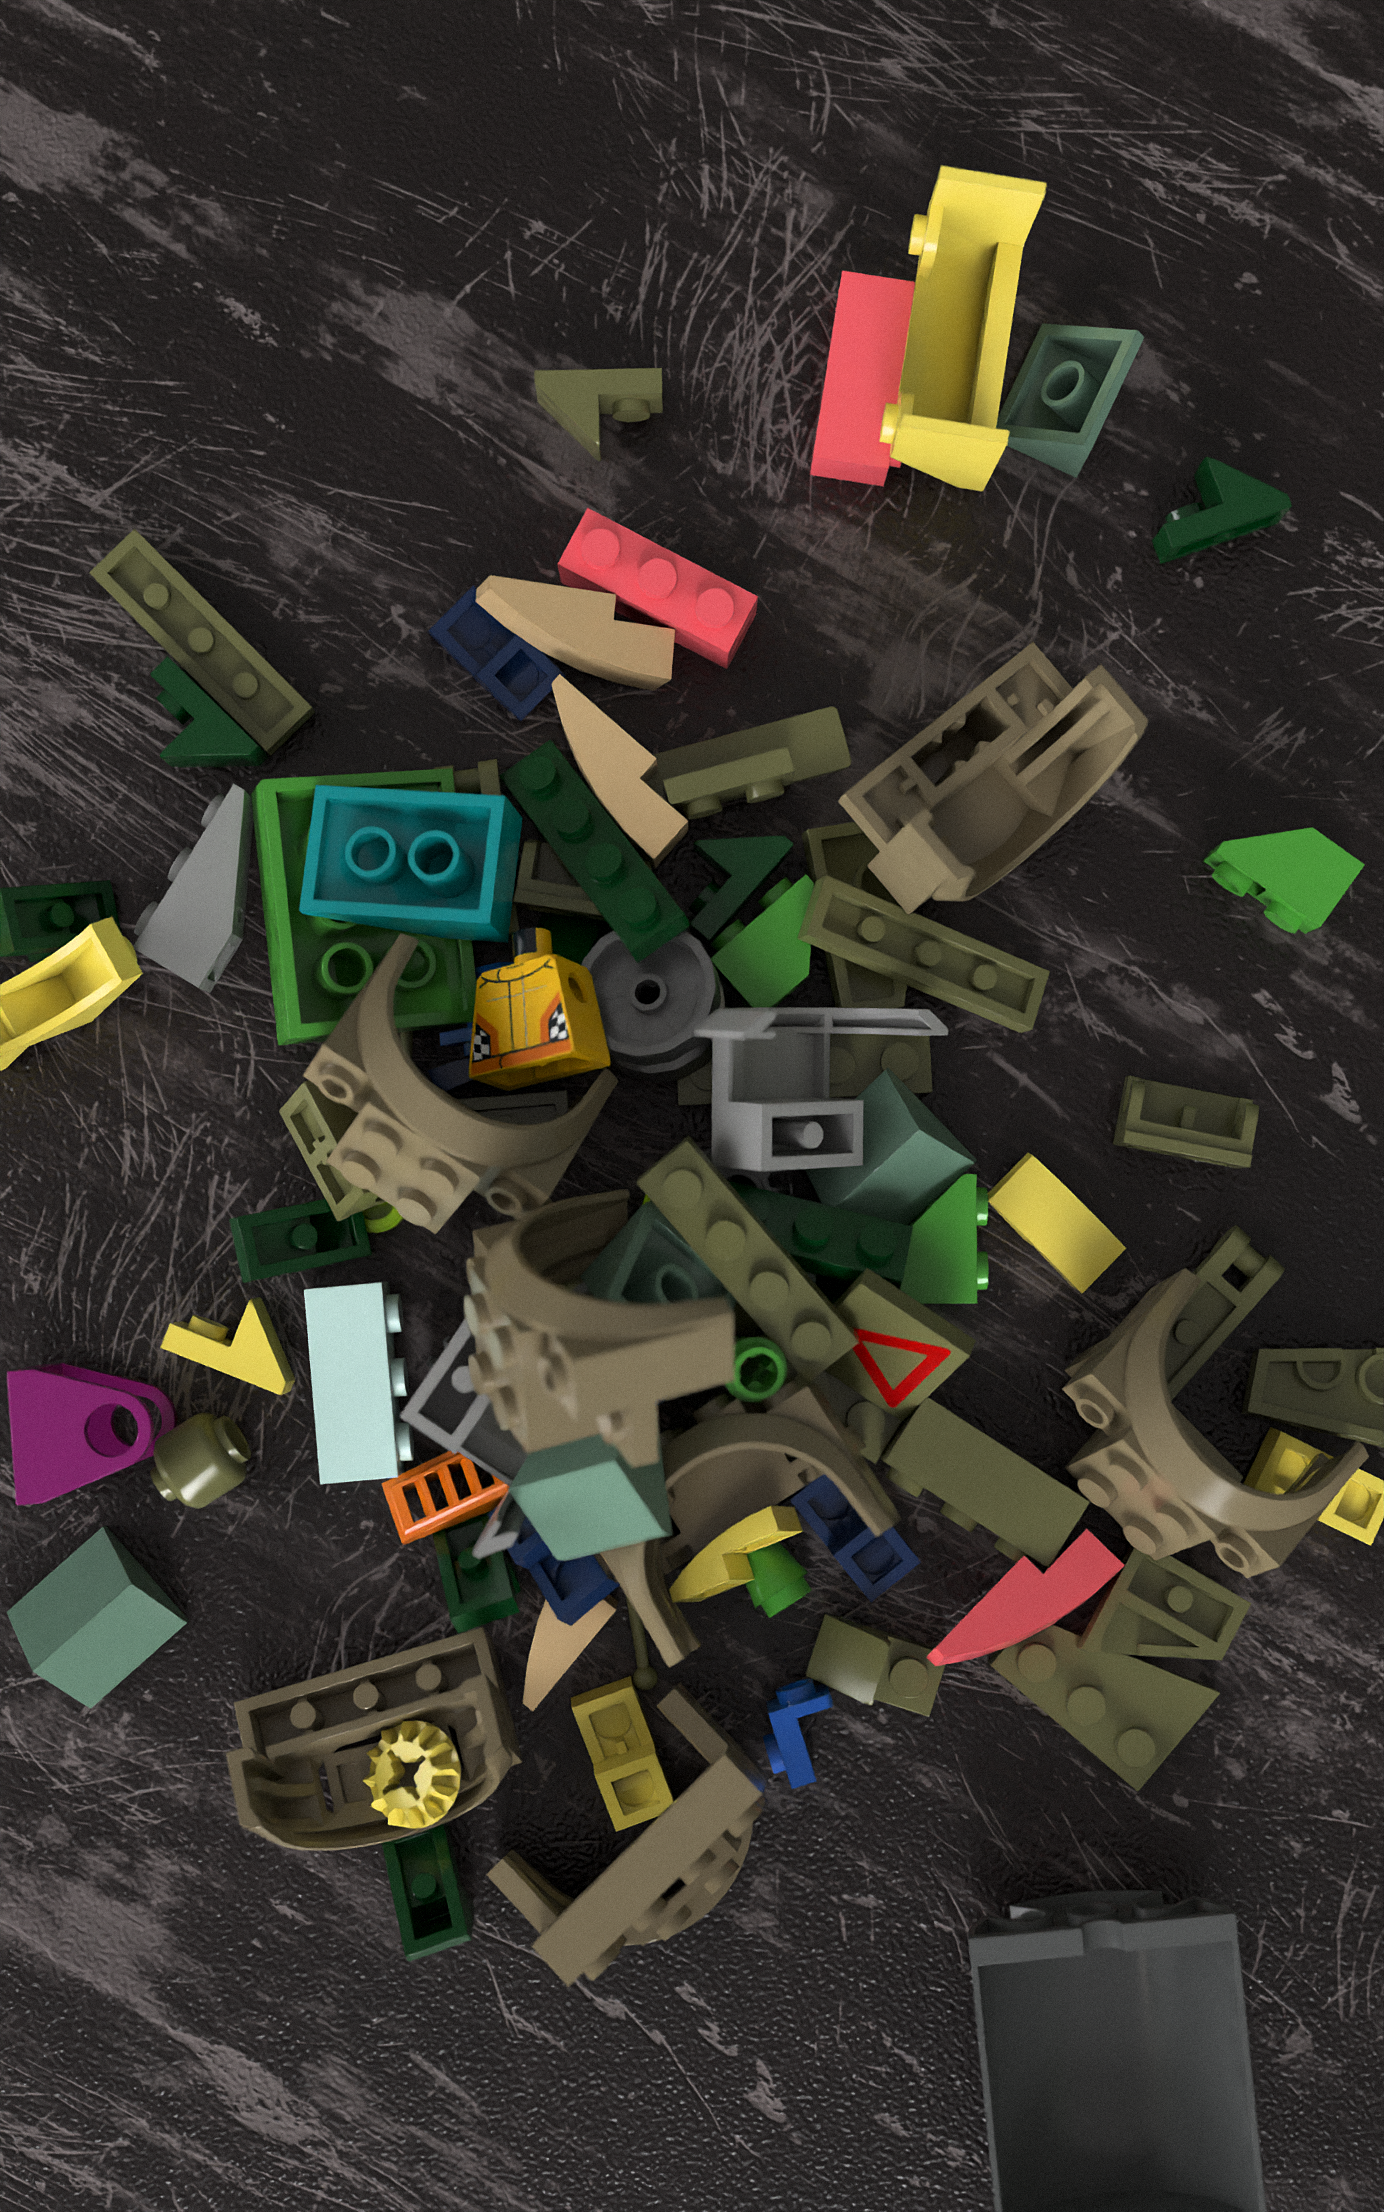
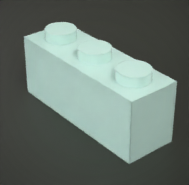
(357, 1382)

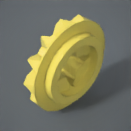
(435, 1780)

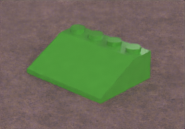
(326, 962)

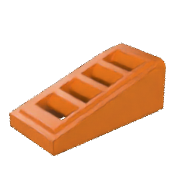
(458, 1511)

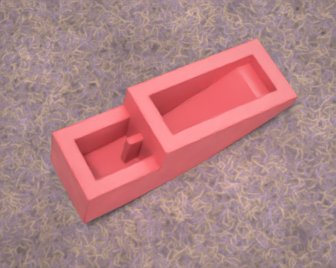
(1029, 1601)

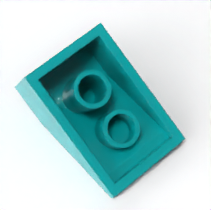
(413, 861)

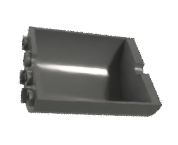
(1116, 2056)

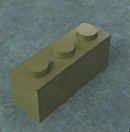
(982, 1483)

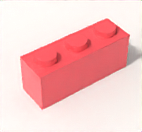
(862, 377)
(658, 587)

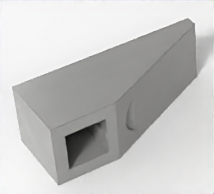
(205, 906)

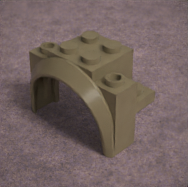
(970, 801)
(420, 1142)
(576, 1362)
(730, 1468)
(1161, 1472)

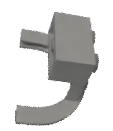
(776, 1078)
(465, 1422)

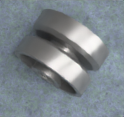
(656, 1005)

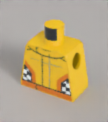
(535, 1018)

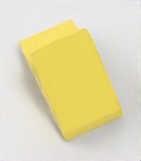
(251, 1356)

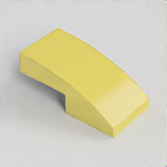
(1055, 1222)
(1354, 1510)
(725, 1560)
(622, 1753)

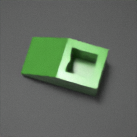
(1290, 872)
(766, 958)
(943, 1247)

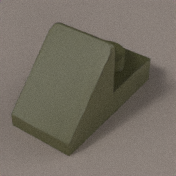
(582, 395)
(874, 1665)

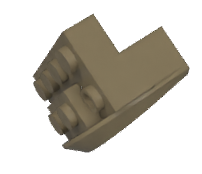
(302, 1724)
(695, 1838)

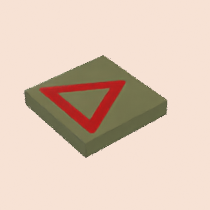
(900, 1348)

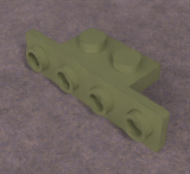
(751, 763)

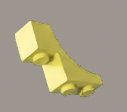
(65, 988)

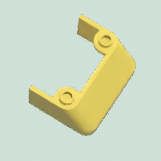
(960, 325)

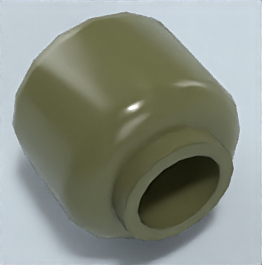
(200, 1460)

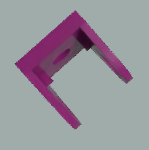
(67, 1429)

